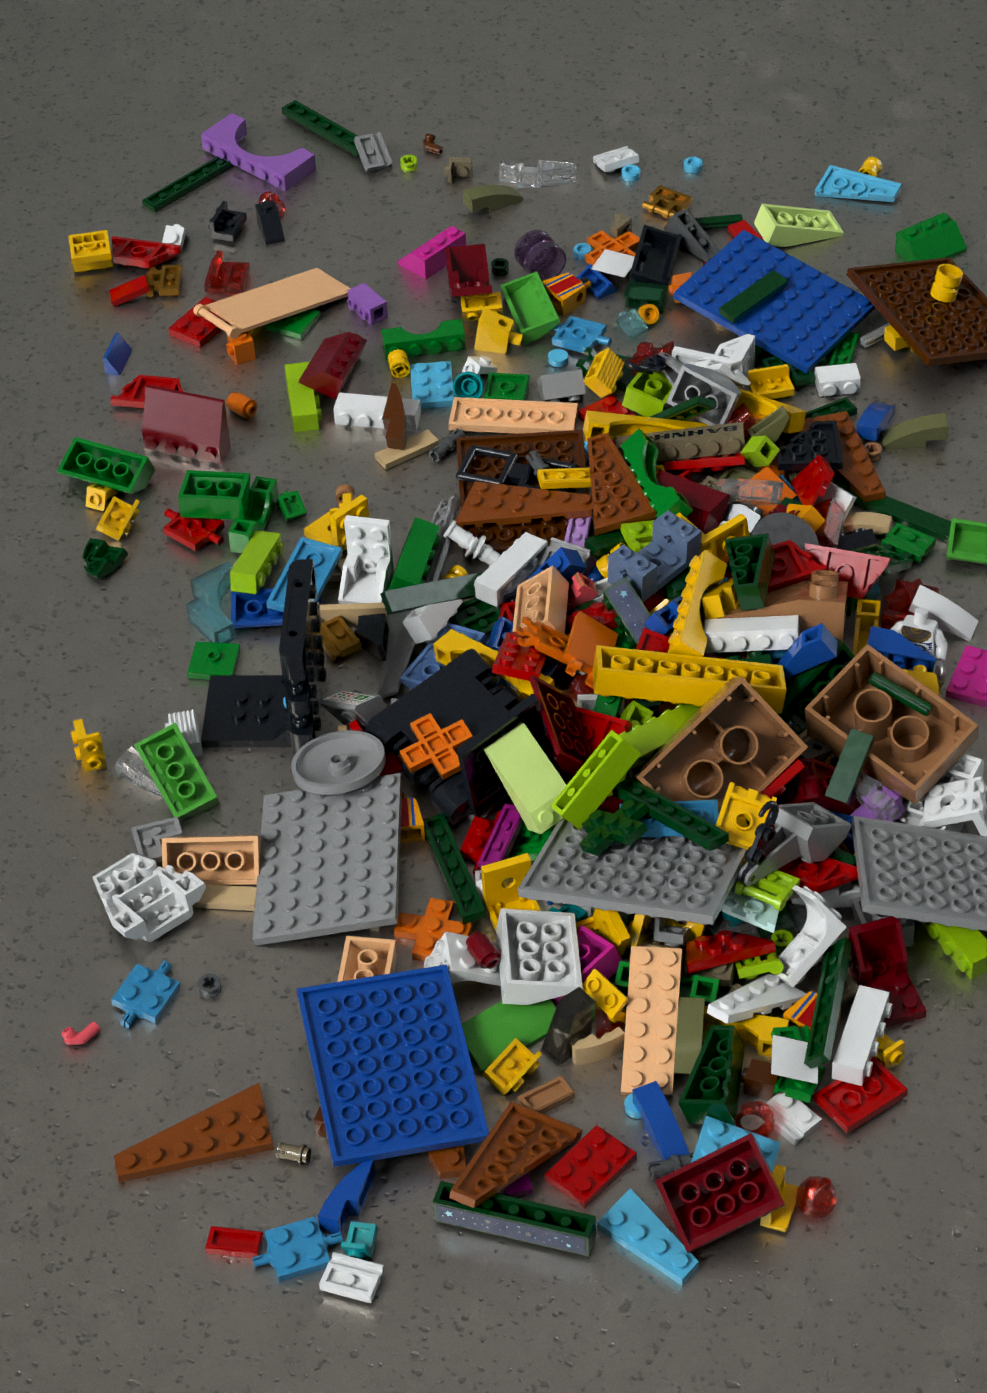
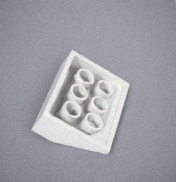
(537, 955)

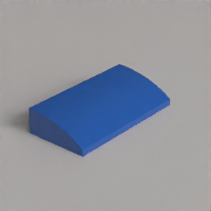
(252, 610)

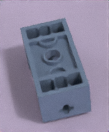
(671, 549)

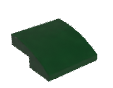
(476, 615)

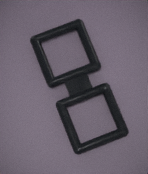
(512, 471)

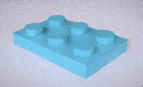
(432, 384)
(718, 1134)

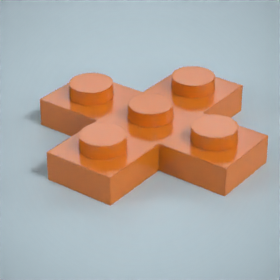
(600, 241)
(435, 746)
(430, 927)

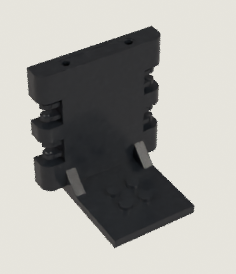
(452, 695)
(251, 707)

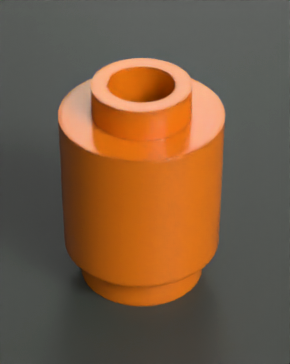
(241, 405)

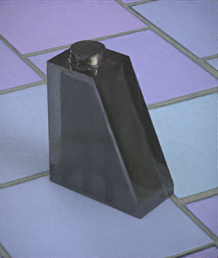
(571, 1021)

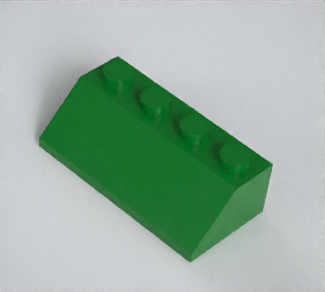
(106, 466)
(415, 554)

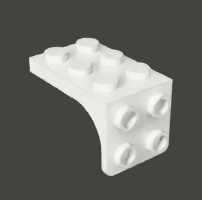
(818, 933)
(461, 965)

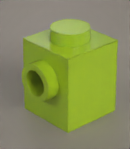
(760, 451)

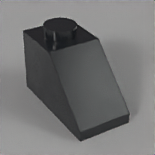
(269, 222)
(373, 634)

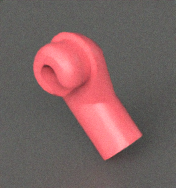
(82, 1037)

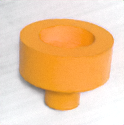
(649, 313)

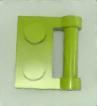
(637, 534)
(776, 883)
(753, 966)

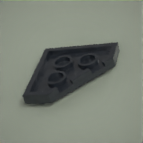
(804, 447)

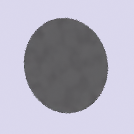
(786, 527)

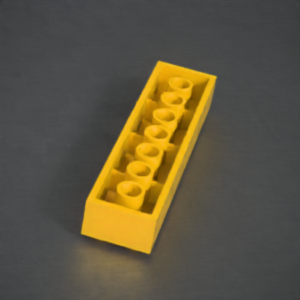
(680, 677)

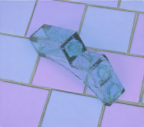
(205, 609)

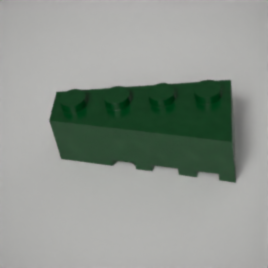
(751, 568)
(715, 1078)

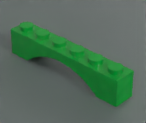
(642, 455)

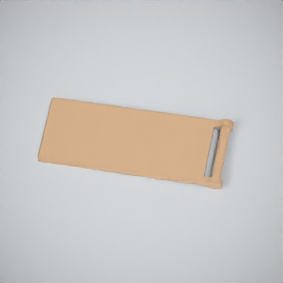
(273, 301)

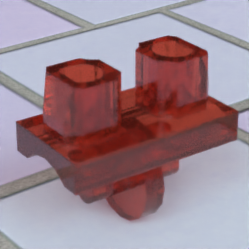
(644, 350)
(902, 598)

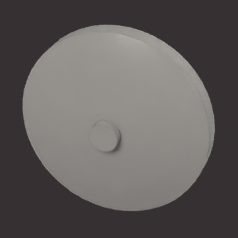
(338, 762)

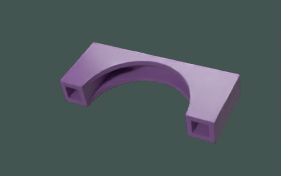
(279, 171)

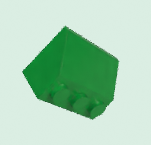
(930, 239)
(214, 495)

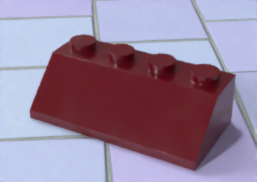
(333, 363)
(706, 502)

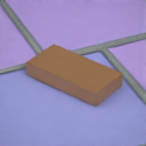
(547, 1095)

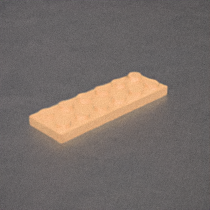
(511, 415)
(651, 1018)

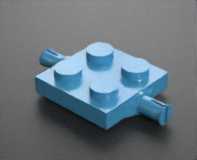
(579, 333)
(145, 993)
(297, 1249)

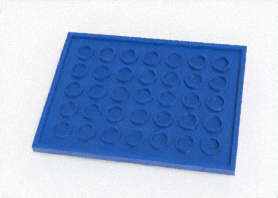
(795, 323)
(391, 1065)

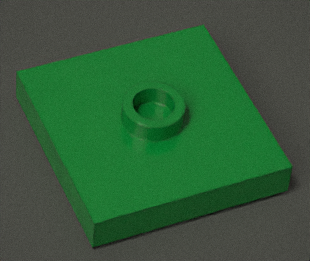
(295, 325)
(507, 386)
(213, 660)

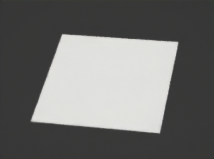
(614, 263)
(789, 1058)

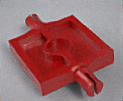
(193, 531)
(477, 839)

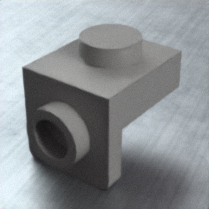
(672, 935)

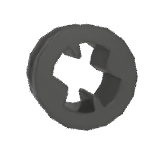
(209, 979)

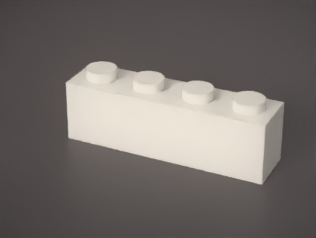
(368, 411)
(510, 569)
(751, 633)
(860, 1035)

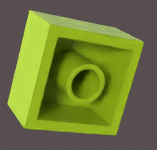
(648, 394)

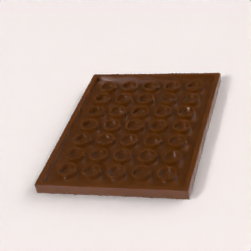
(932, 328)
(556, 445)

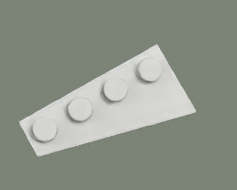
(755, 997)

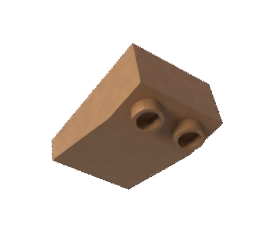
(813, 600)
(724, 742)
(908, 747)

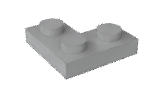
(149, 837)

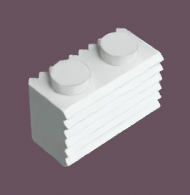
(837, 379)
(189, 728)

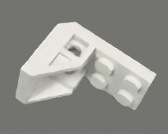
(734, 354)
(368, 561)

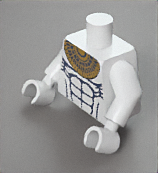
(925, 635)

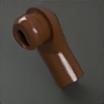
(430, 146)

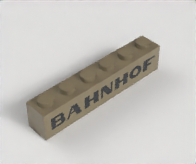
(695, 441)

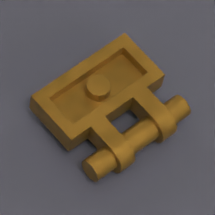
(668, 198)
(169, 282)

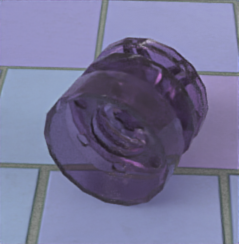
(540, 253)

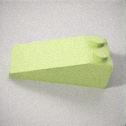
(794, 225)
(527, 777)

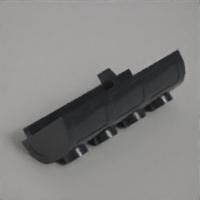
(655, 256)

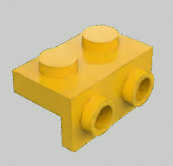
(474, 304)
(771, 382)
(117, 518)
(89, 747)
(606, 995)
(510, 1066)
(781, 1217)

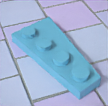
(854, 185)
(646, 1236)

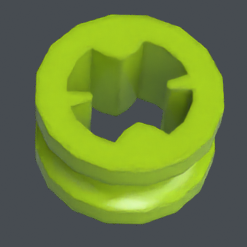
(408, 162)
(780, 935)

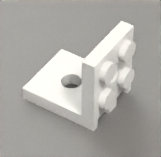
(967, 803)

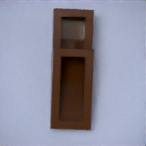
(395, 420)

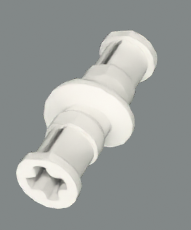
(472, 545)

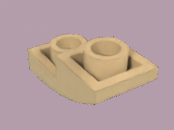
(878, 522)
(593, 1049)

